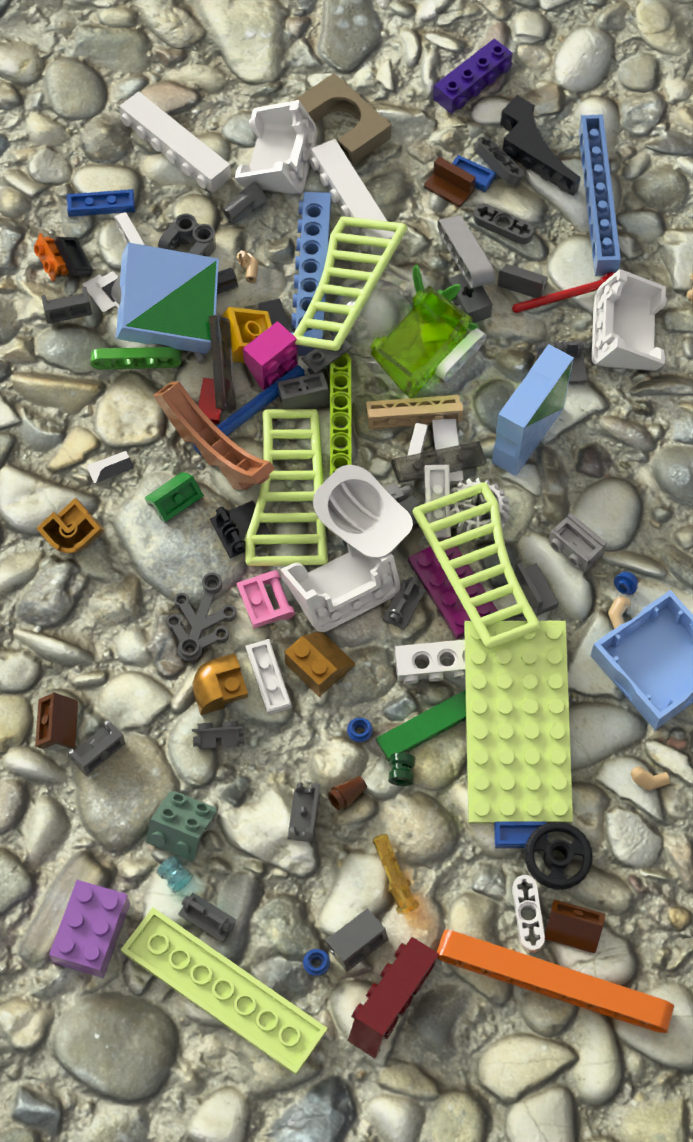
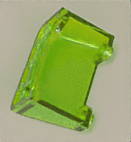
(421, 341)

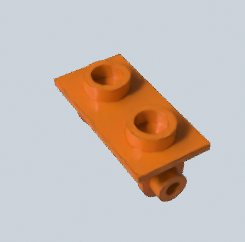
(48, 254)

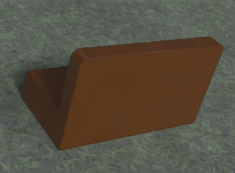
(450, 182)
(56, 721)
(574, 926)

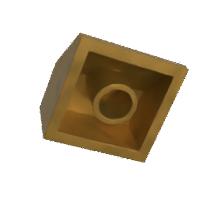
(317, 661)

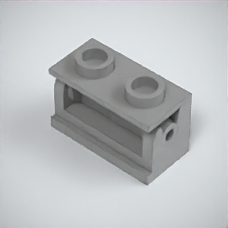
(577, 542)

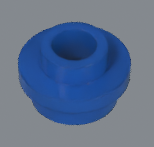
(626, 583)
(359, 723)
(316, 954)

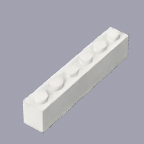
(175, 142)
(348, 190)

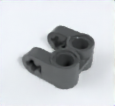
(187, 231)

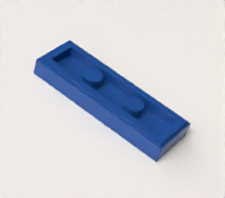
(100, 203)

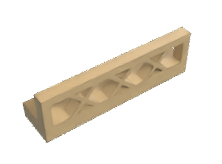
(412, 410)

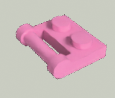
(257, 600)

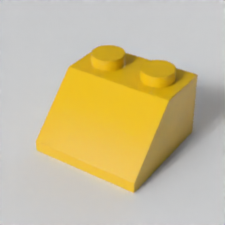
(244, 328)

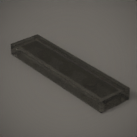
(222, 363)
(457, 457)

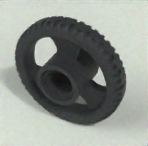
(579, 846)

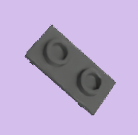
(321, 358)
(404, 603)
(228, 733)
(206, 917)

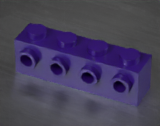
(472, 76)

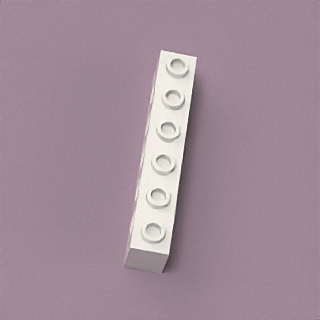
(432, 653)

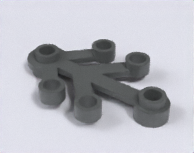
(200, 621)

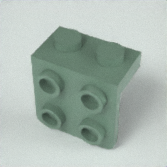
(180, 825)

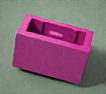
(271, 355)

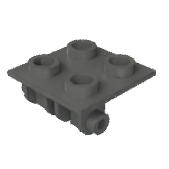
(574, 349)

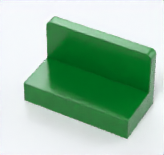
(175, 496)

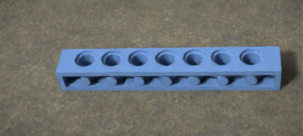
(599, 195)
(311, 262)

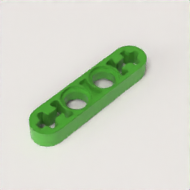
(135, 358)

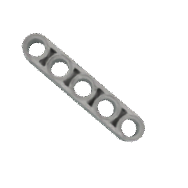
(466, 251)

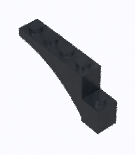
(529, 148)

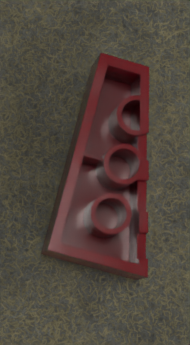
(391, 996)

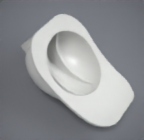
(361, 512)

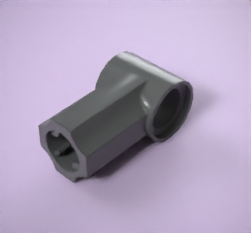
(248, 200)

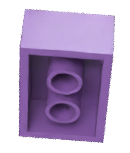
(89, 928)

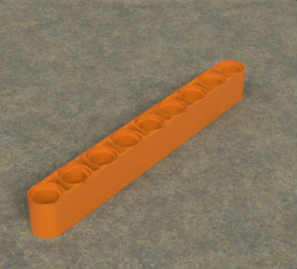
(555, 981)

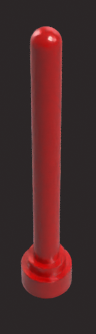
(561, 295)

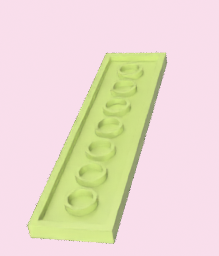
(224, 991)

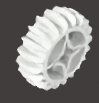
(470, 503)

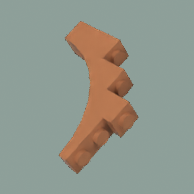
(194, 426)

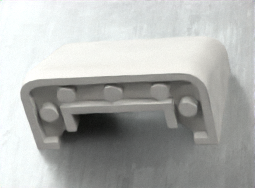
(281, 148)
(626, 322)
(342, 587)

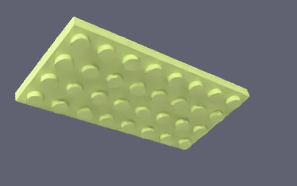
(518, 725)

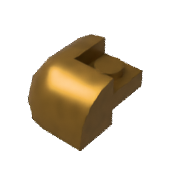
(71, 528)
(218, 684)

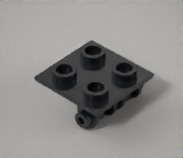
(233, 526)

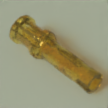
(398, 884)

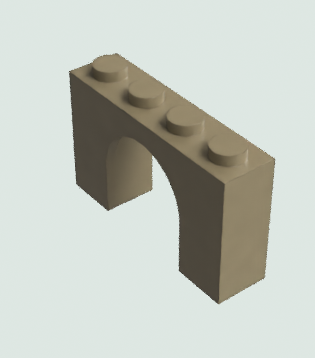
(335, 95)

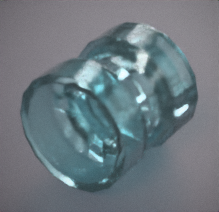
(174, 873)

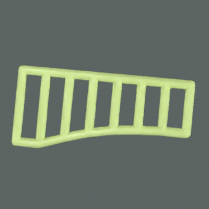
(329, 271)
(265, 496)
(498, 548)

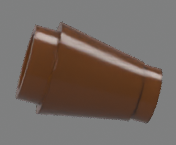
(346, 793)

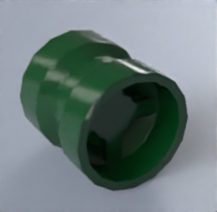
(401, 769)

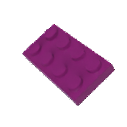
(441, 591)

